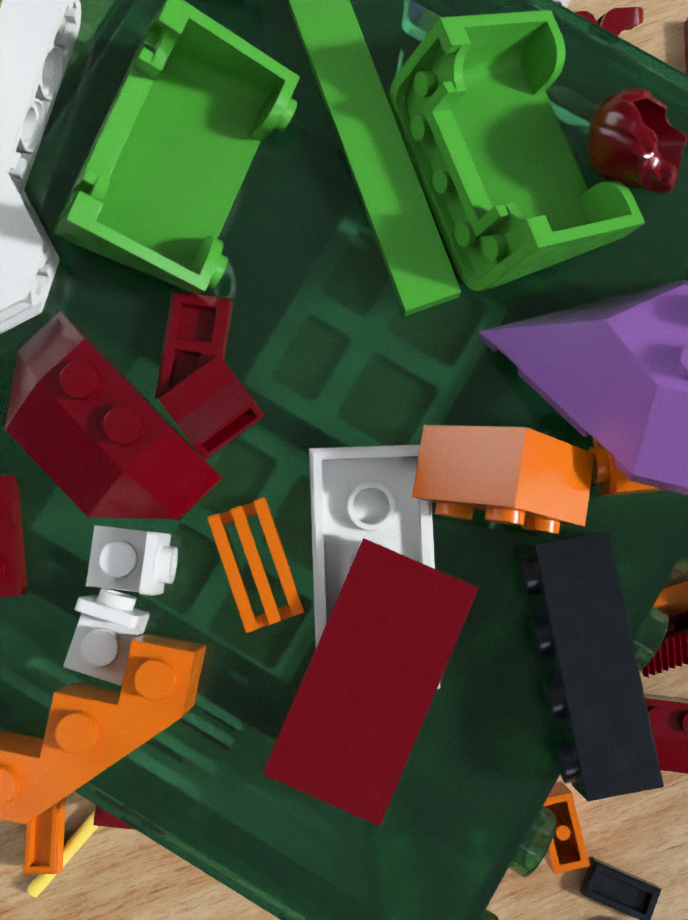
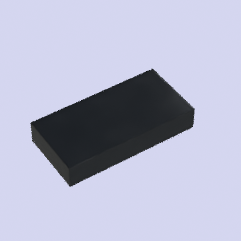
(620, 890)

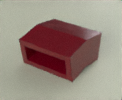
(211, 407)

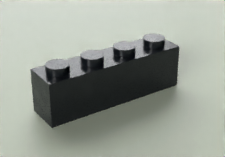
(590, 666)

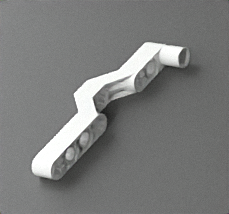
(33, 60)

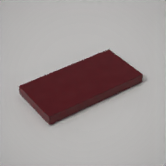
(370, 682)

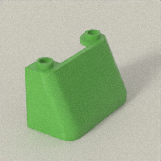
(177, 149)
(495, 151)

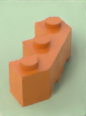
(98, 726)

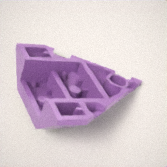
(615, 375)

